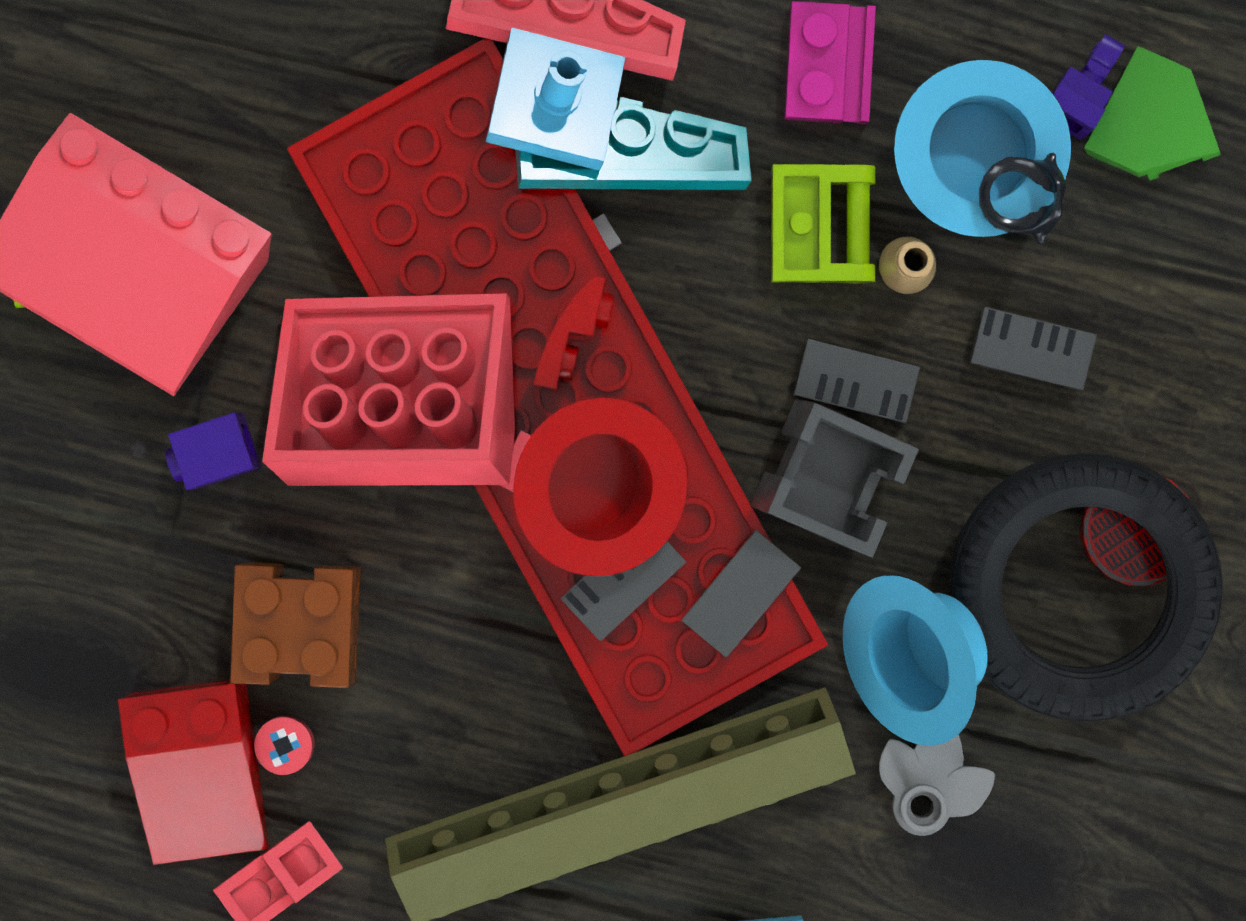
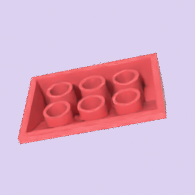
(126, 254)
(393, 392)

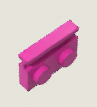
(829, 62)

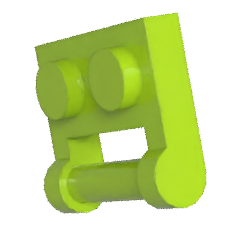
(804, 223)

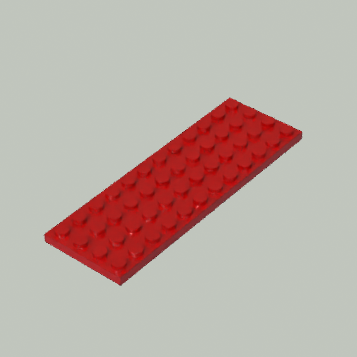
(442, 214)

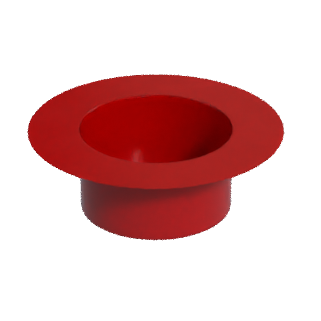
(600, 487)

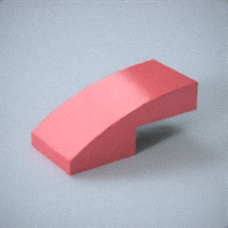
(279, 876)

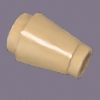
(895, 272)

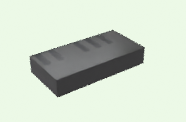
(1032, 349)
(856, 381)
(610, 599)

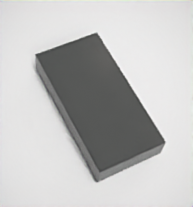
(740, 593)

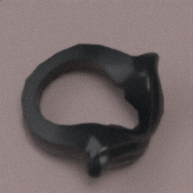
(1041, 172)

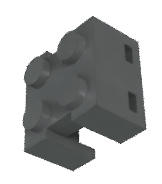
(832, 476)

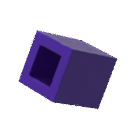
(212, 452)

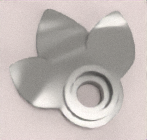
(935, 773)

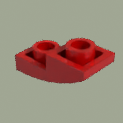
(583, 314)

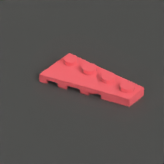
(628, 28)

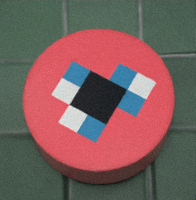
(284, 744)

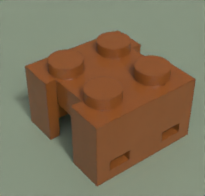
(295, 625)

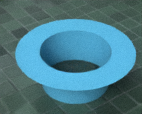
(963, 126)
(914, 658)

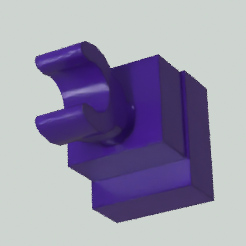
(1081, 92)

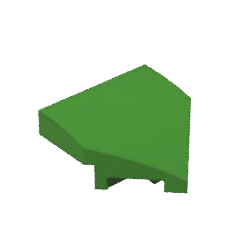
(1153, 119)

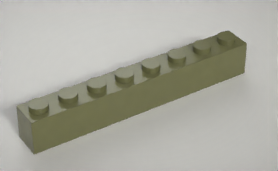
(619, 806)

